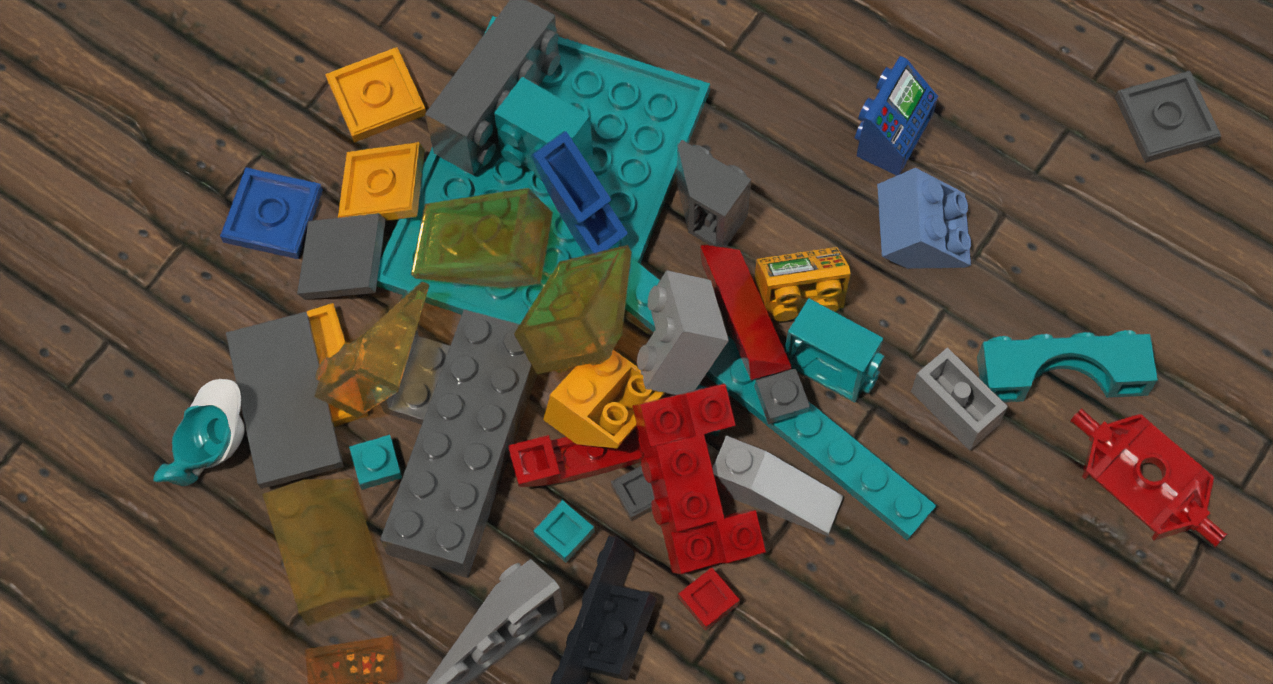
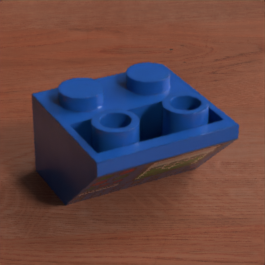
(895, 117)

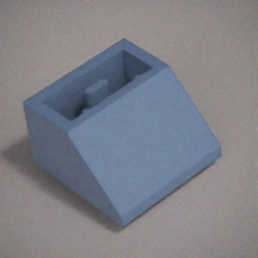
(923, 222)

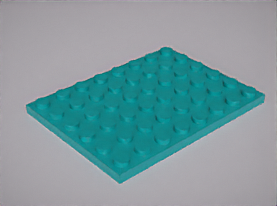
(635, 129)

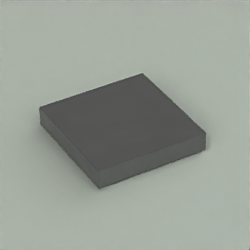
(1167, 116)
(341, 256)

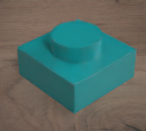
(375, 462)
(564, 531)

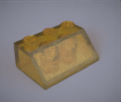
(325, 547)

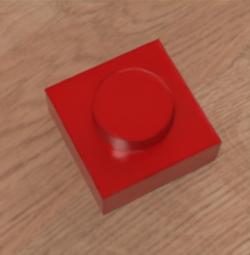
(708, 599)

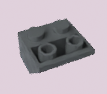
(711, 195)

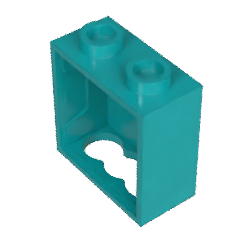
(834, 351)

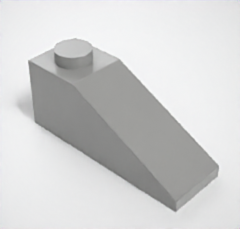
(774, 486)

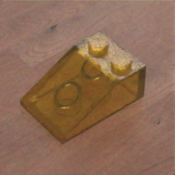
(484, 240)
(577, 312)
(374, 359)

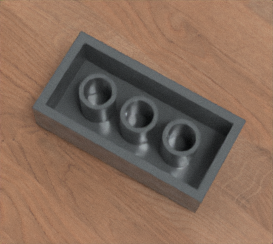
(514, 46)

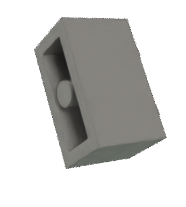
(958, 398)

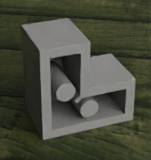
(686, 334)

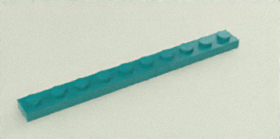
(809, 433)

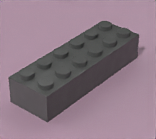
(461, 447)

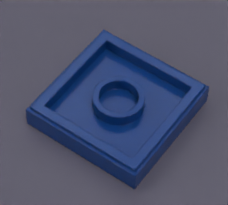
(271, 213)

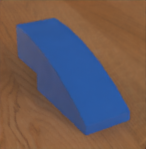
(578, 195)

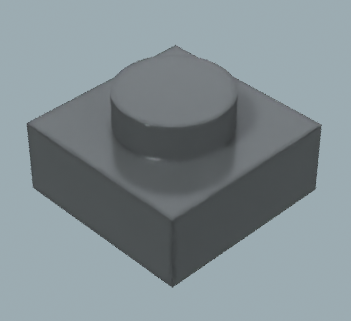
(782, 396)

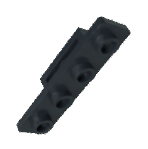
(608, 623)

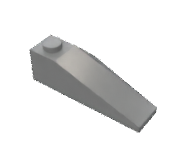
(508, 616)

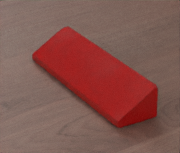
(744, 311)

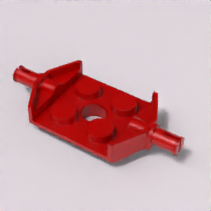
(1164, 505)

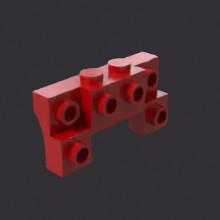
(684, 481)

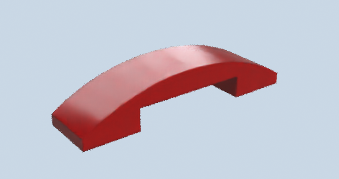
(561, 460)

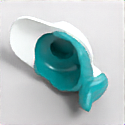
(206, 434)

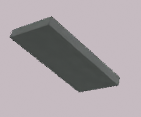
(285, 424)

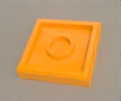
(375, 94)
(382, 181)

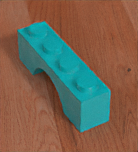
(1118, 363)

